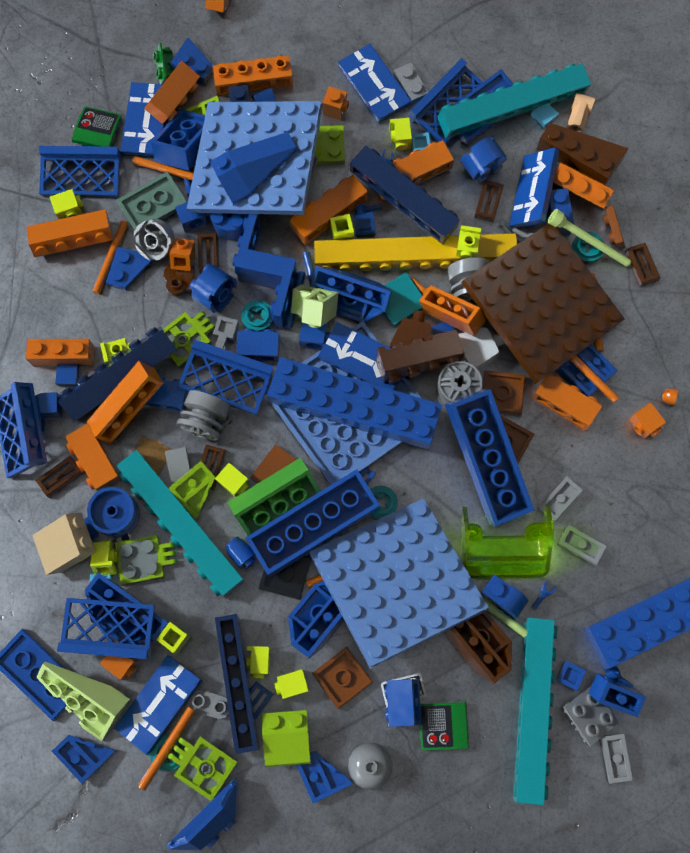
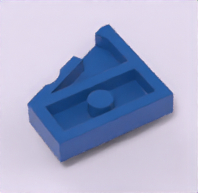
(194, 59)
(126, 268)
(81, 756)
(322, 778)

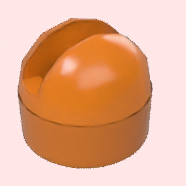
(669, 396)

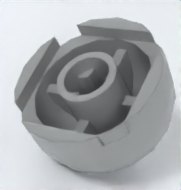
(154, 239)
(370, 766)

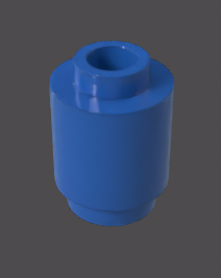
(240, 553)

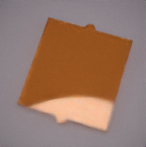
(152, 452)

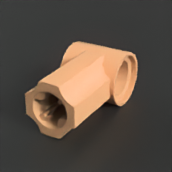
(580, 110)

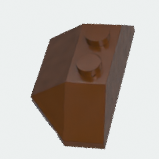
(483, 646)

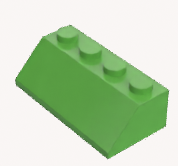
(274, 496)

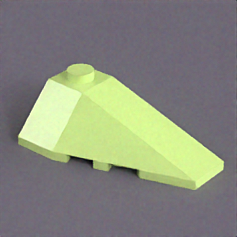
(91, 700)

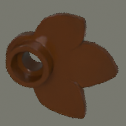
(180, 278)

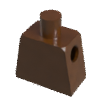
(412, 329)

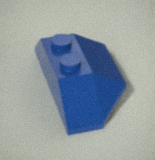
(357, 296)
(104, 589)
(314, 620)
(210, 821)

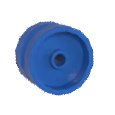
(104, 504)

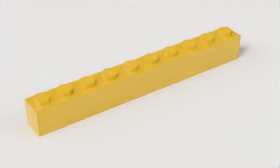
(403, 252)

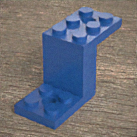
(265, 269)

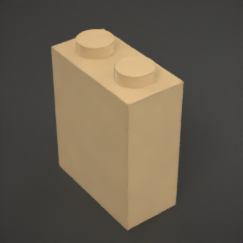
(63, 543)

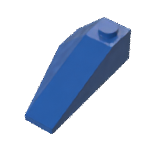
(248, 165)

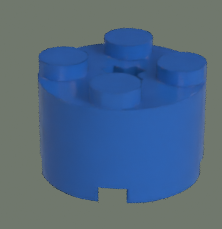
(484, 158)
(228, 225)
(213, 288)

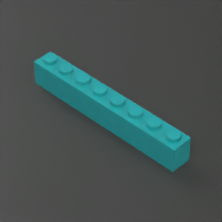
(513, 100)
(180, 523)
(534, 712)

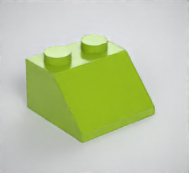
(286, 738)

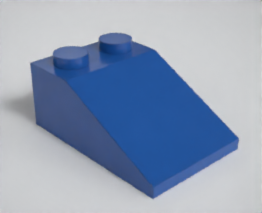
(179, 140)

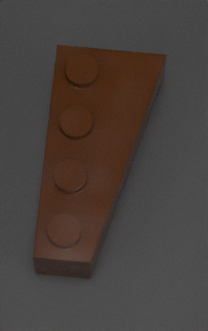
(418, 356)

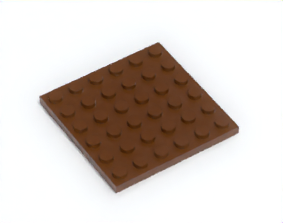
(543, 301)

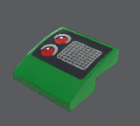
(96, 127)
(444, 726)

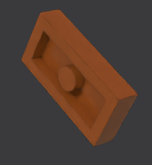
(612, 221)

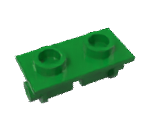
(163, 58)

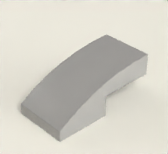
(177, 463)

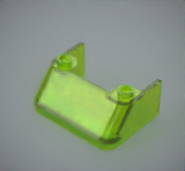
(507, 555)

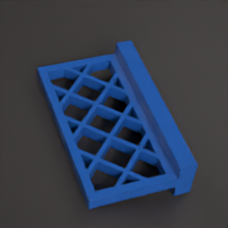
(436, 95)
(84, 155)
(236, 363)
(28, 430)
(106, 648)

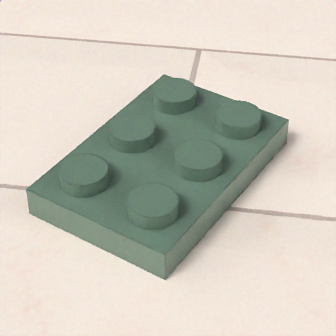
(151, 201)

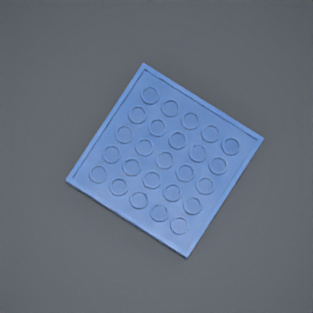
(243, 123)
(335, 446)
(397, 582)

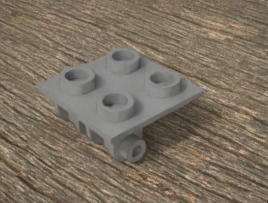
(589, 717)

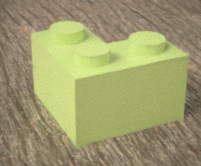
(314, 305)

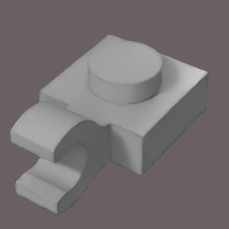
(225, 330)

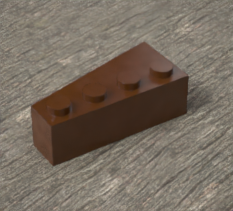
(583, 152)

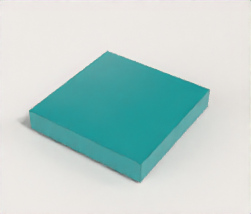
(403, 299)

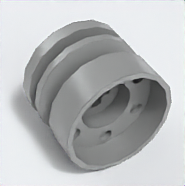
(459, 271)
(450, 375)
(204, 411)

